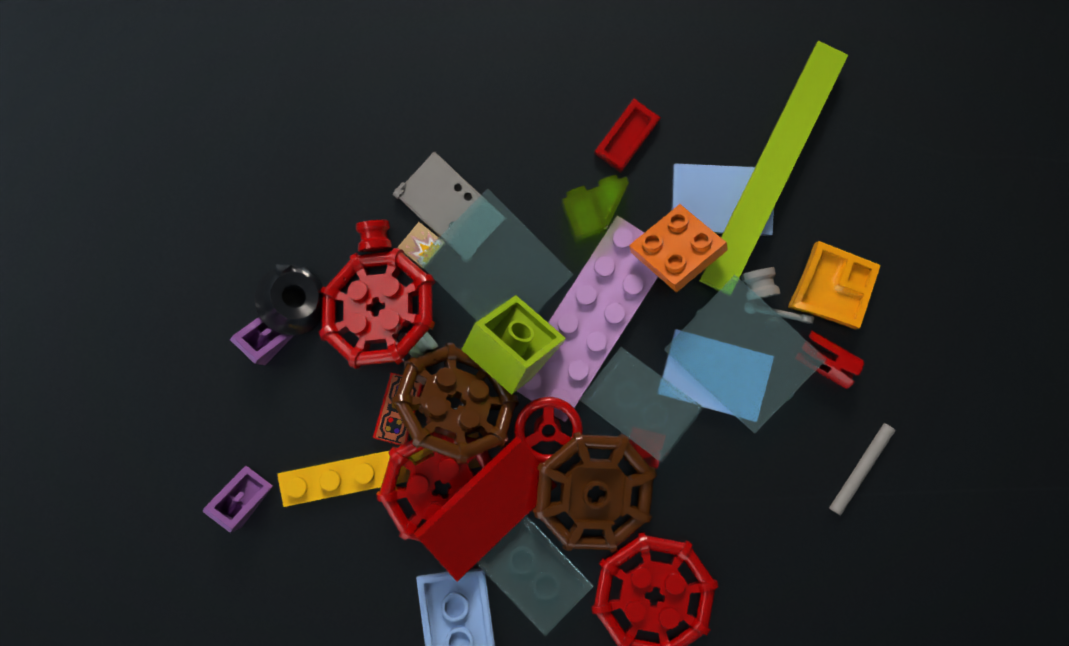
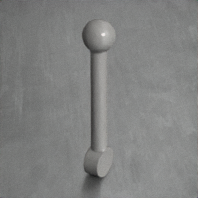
(799, 317)

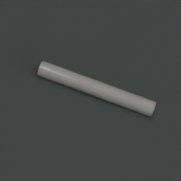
(862, 469)

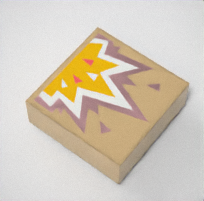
(417, 242)

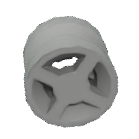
(762, 282)

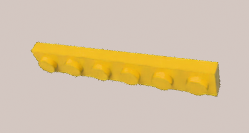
(343, 477)

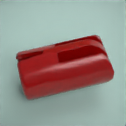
(840, 364)

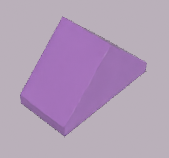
(259, 341)
(238, 500)

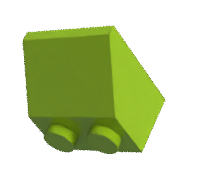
(512, 343)

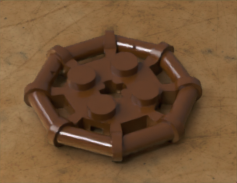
(443, 419)
(582, 478)

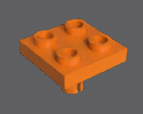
(678, 247)

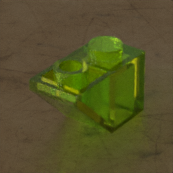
(593, 209)

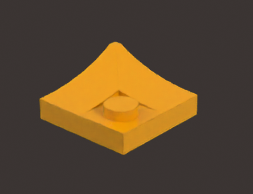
(835, 285)

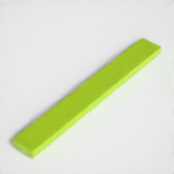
(776, 163)

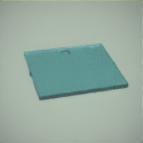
(492, 258)
(745, 354)

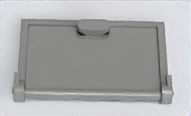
(434, 196)

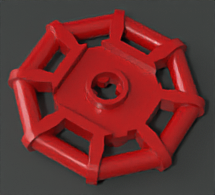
(363, 295)
(422, 483)
(642, 579)

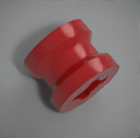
(373, 236)

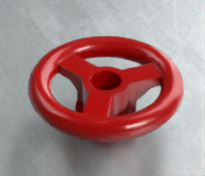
(548, 405)

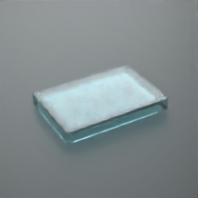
(641, 404)
(535, 575)

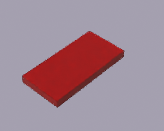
(483, 510)

